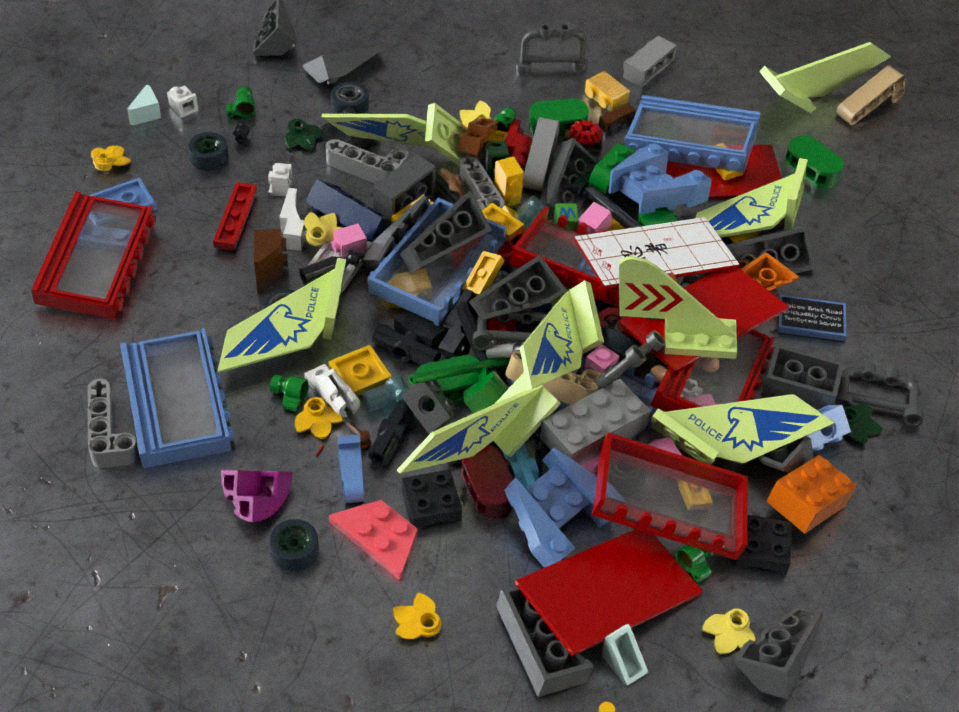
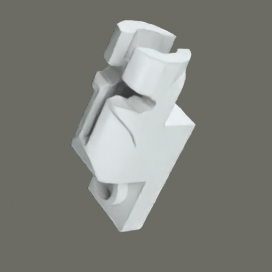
(332, 389)

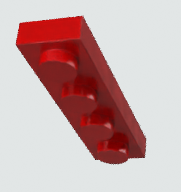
(235, 216)

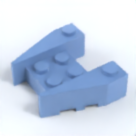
(646, 182)
(551, 504)

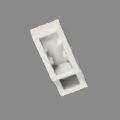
(290, 223)

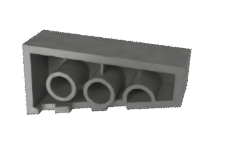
(452, 230)
(540, 651)

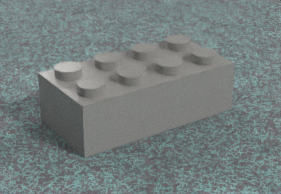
(584, 424)

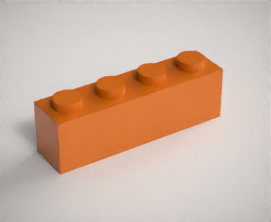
(769, 272)

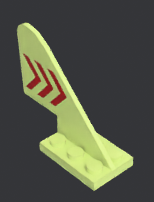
(688, 324)

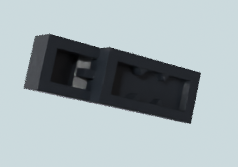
(455, 341)

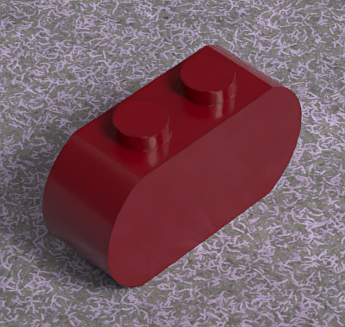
(486, 479)

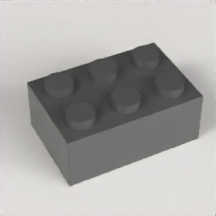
(404, 186)
(804, 375)

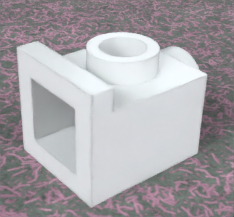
(180, 96)
(280, 179)

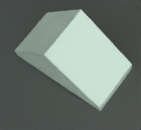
(144, 107)
(623, 655)

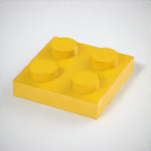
(361, 369)

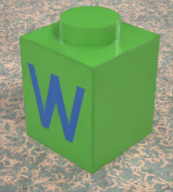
(570, 211)

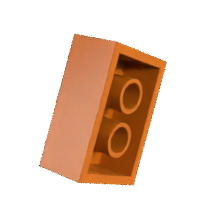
(811, 493)

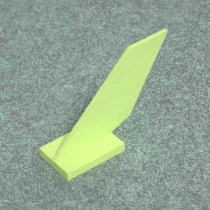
(824, 75)

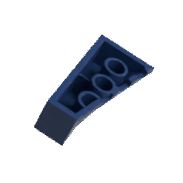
(330, 198)

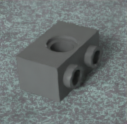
(418, 400)

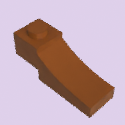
(478, 132)

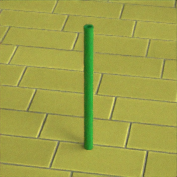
(457, 370)

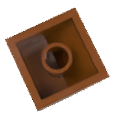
(269, 257)

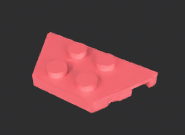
(379, 533)

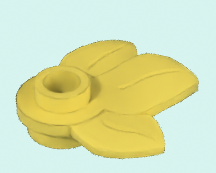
(481, 110)
(321, 227)
(727, 634)

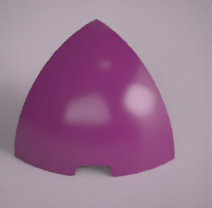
(256, 493)

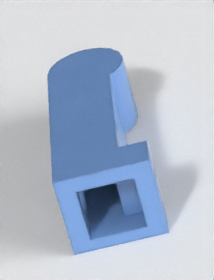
(351, 468)

